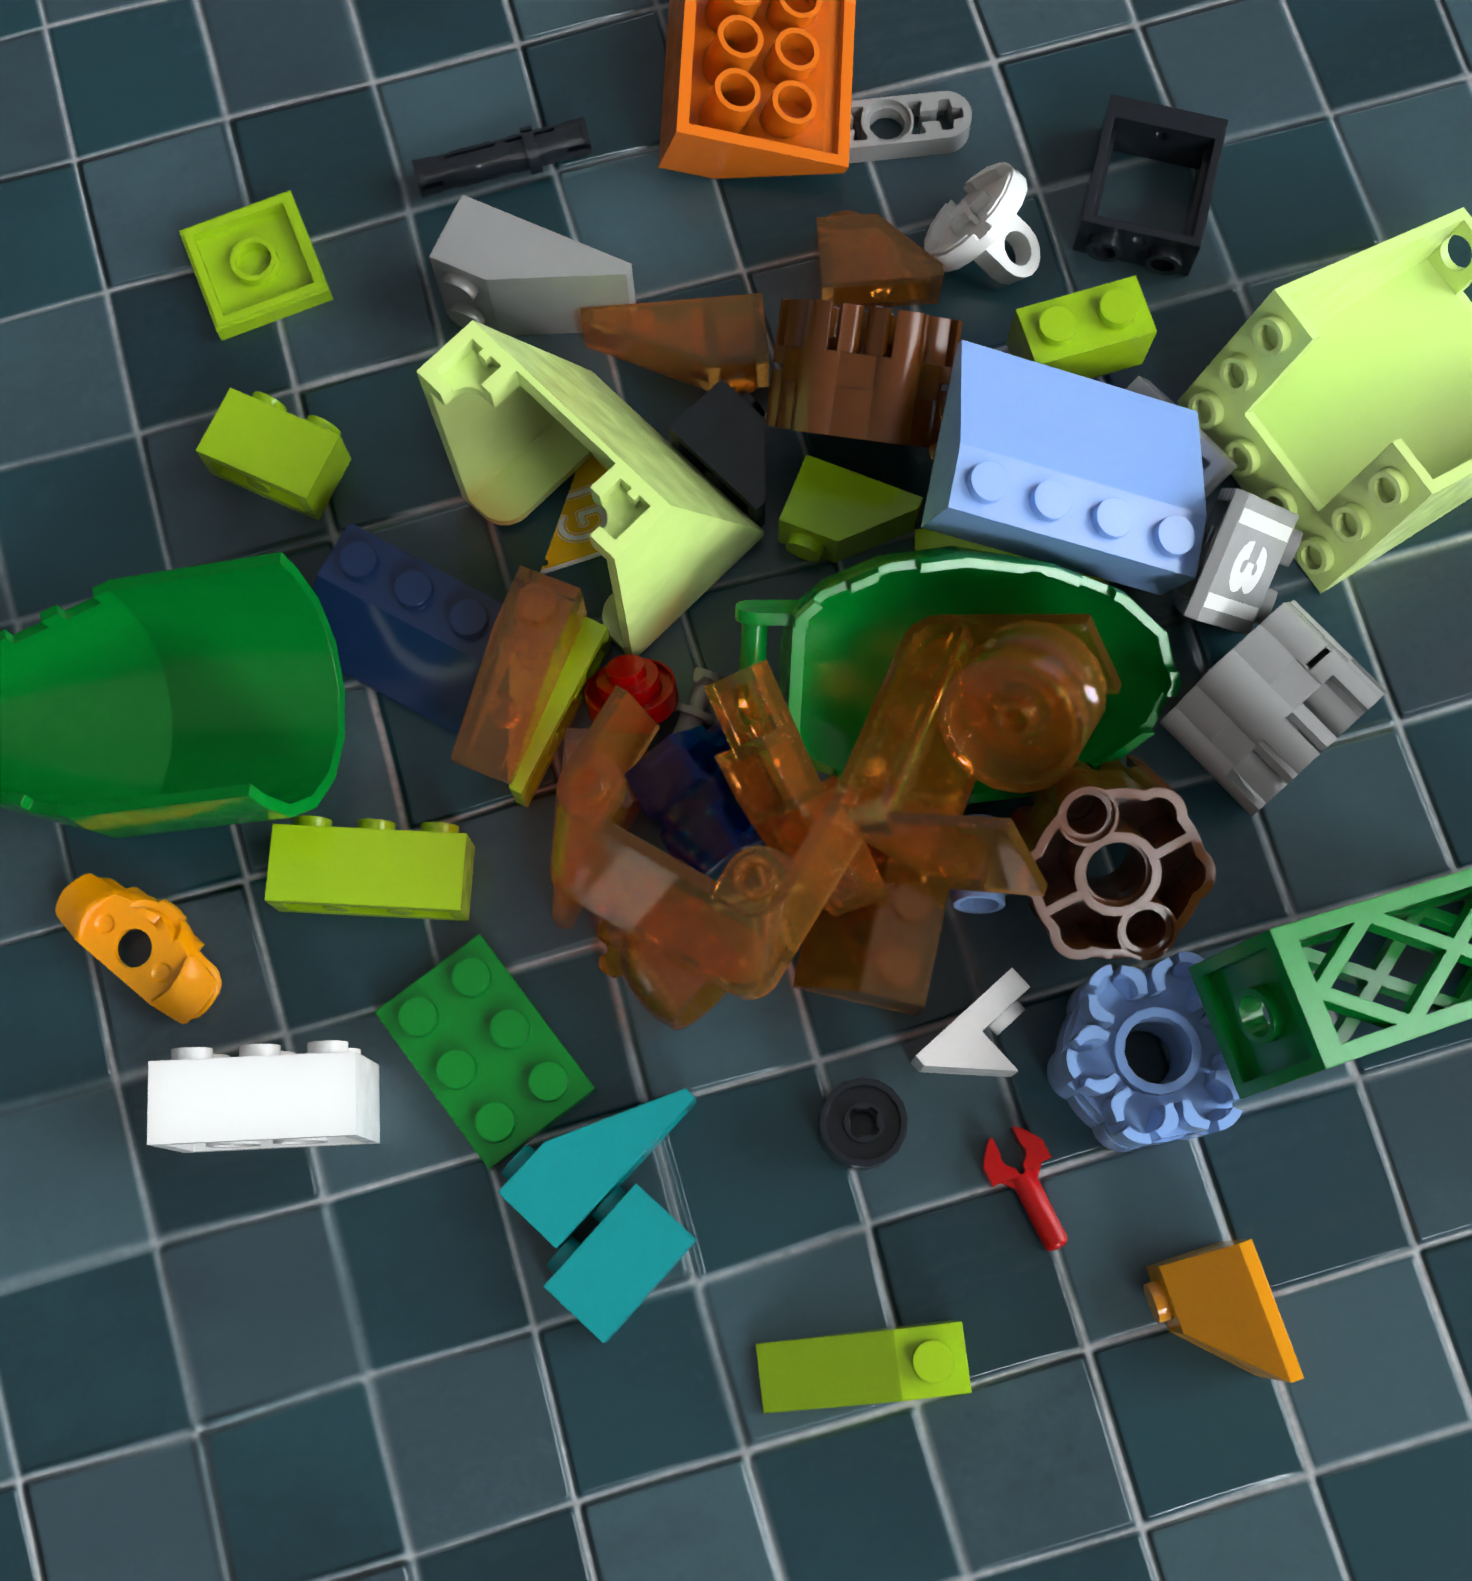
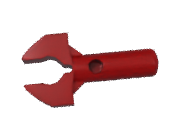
(1026, 1184)

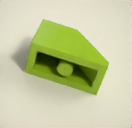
(842, 512)

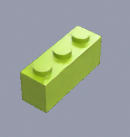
(370, 869)

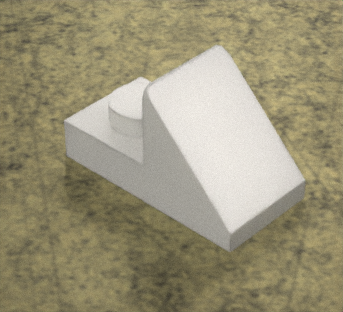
(963, 1045)

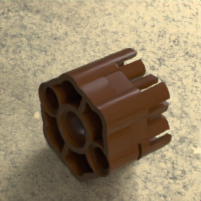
(861, 371)
(1145, 898)

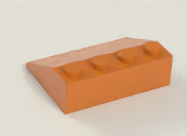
(757, 87)

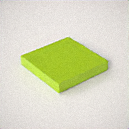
(255, 265)

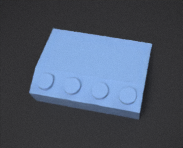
(1068, 471)

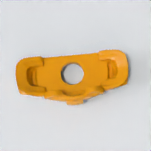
(175, 976)

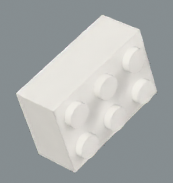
(263, 1098)

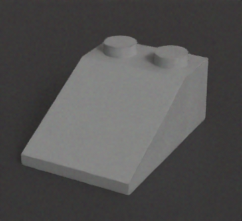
(521, 274)

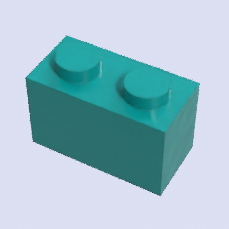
(618, 1261)

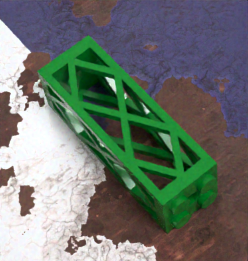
(1277, 974)

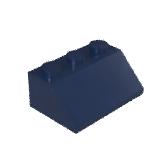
(405, 626)

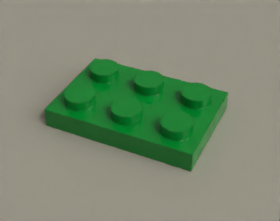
(485, 1052)

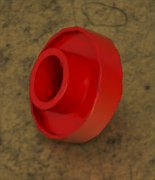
(645, 680)

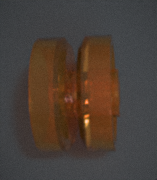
(1023, 706)

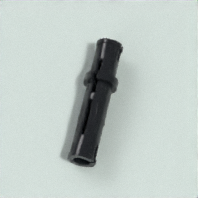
(503, 157)

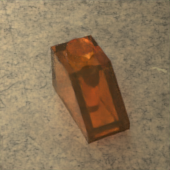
(872, 263)

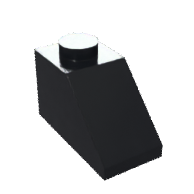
(727, 445)

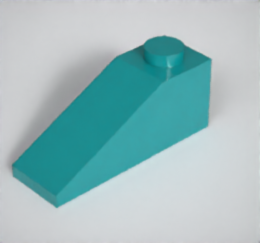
(576, 1171)

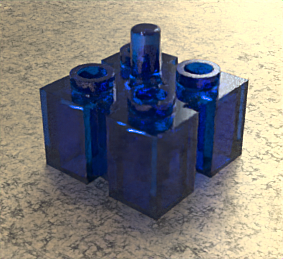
(691, 795)

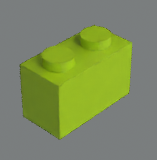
(1086, 330)
(275, 452)

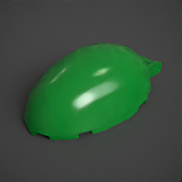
(851, 624)

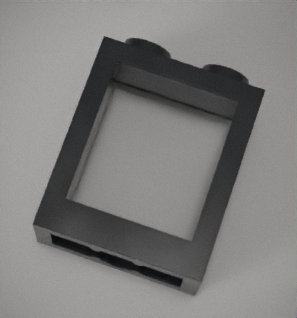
(1164, 136)

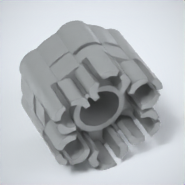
(1272, 706)

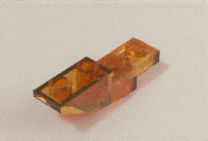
(778, 780)

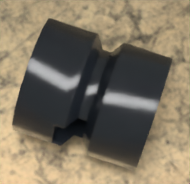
(862, 1124)

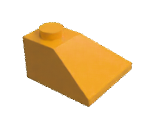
(1225, 1307)

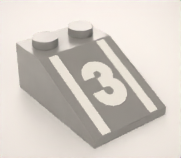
(1238, 561)

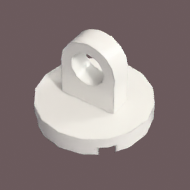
(983, 223)

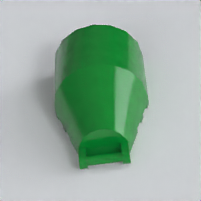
(174, 702)

